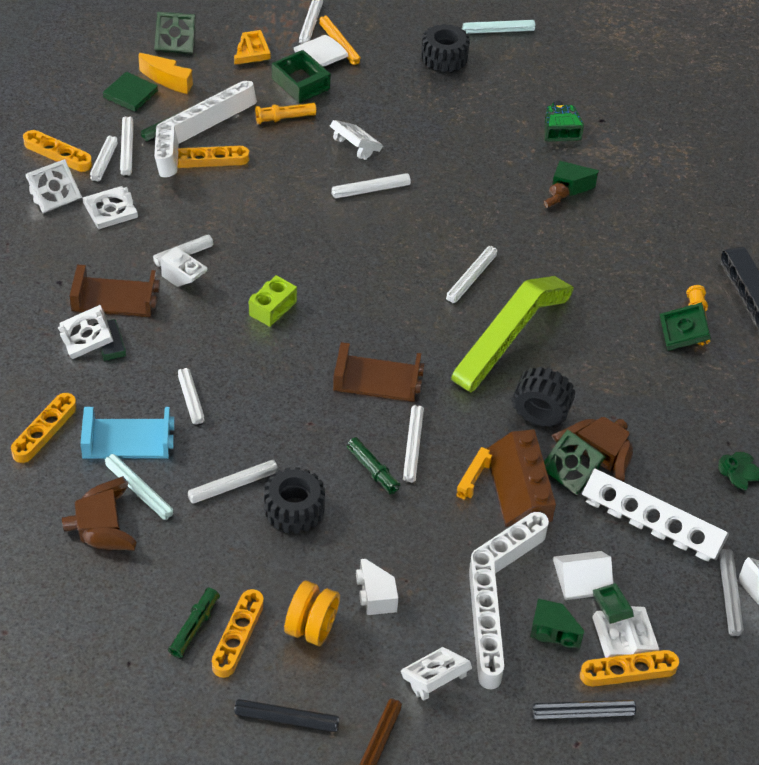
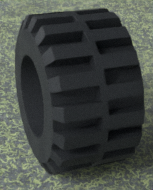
(445, 47)
(543, 397)
(292, 515)

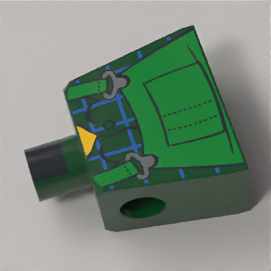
(562, 123)

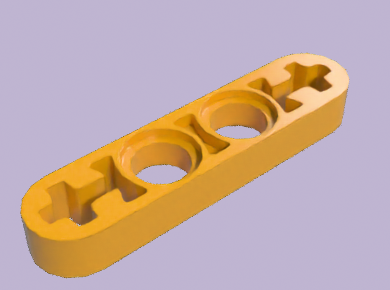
(37, 141)
(209, 156)
(44, 427)
(234, 631)
(628, 663)

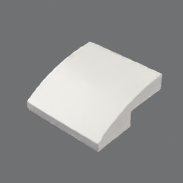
(323, 50)
(626, 636)

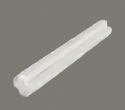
(310, 21)
(126, 146)
(371, 185)
(471, 274)
(413, 444)
(232, 481)

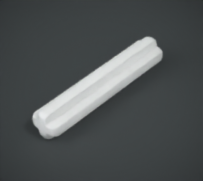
(103, 158)
(189, 247)
(191, 396)

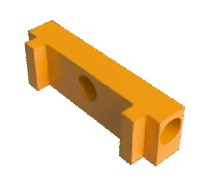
(466, 485)

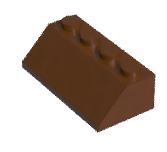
(521, 477)

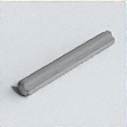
(731, 592)

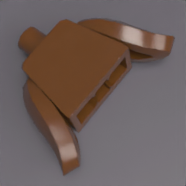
(607, 438)
(98, 517)

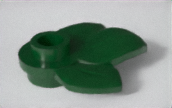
(739, 469)

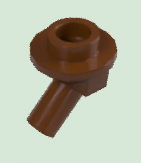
(558, 192)

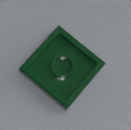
(130, 91)
(685, 326)

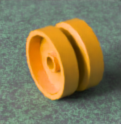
(312, 613)

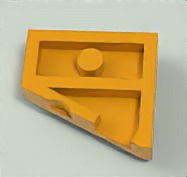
(252, 48)

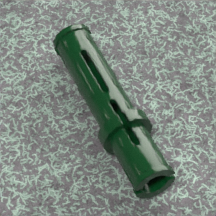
(379, 472)
(199, 613)

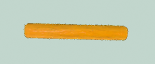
(335, 34)

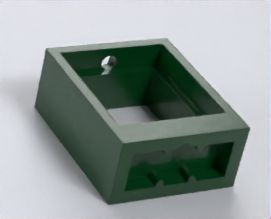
(315, 84)

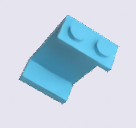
(126, 437)

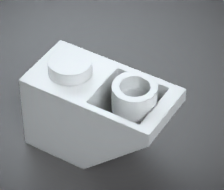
(180, 267)
(378, 589)

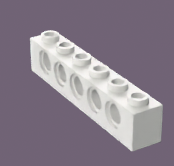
(601, 482)

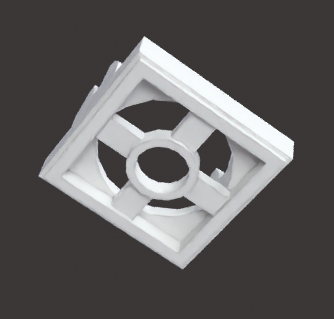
(357, 136)
(44, 204)
(110, 218)
(102, 339)
(420, 669)

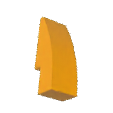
(166, 72)

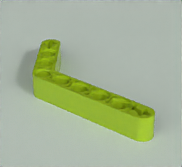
(507, 326)

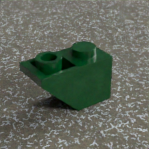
(575, 177)
(556, 625)

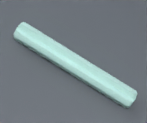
(499, 26)
(138, 486)

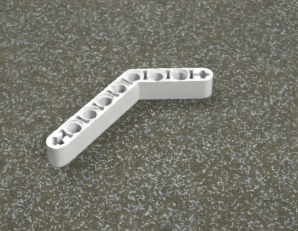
(197, 119)
(495, 556)

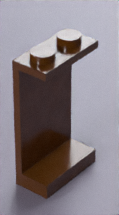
(113, 295)
(377, 376)

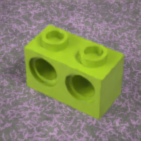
(272, 300)

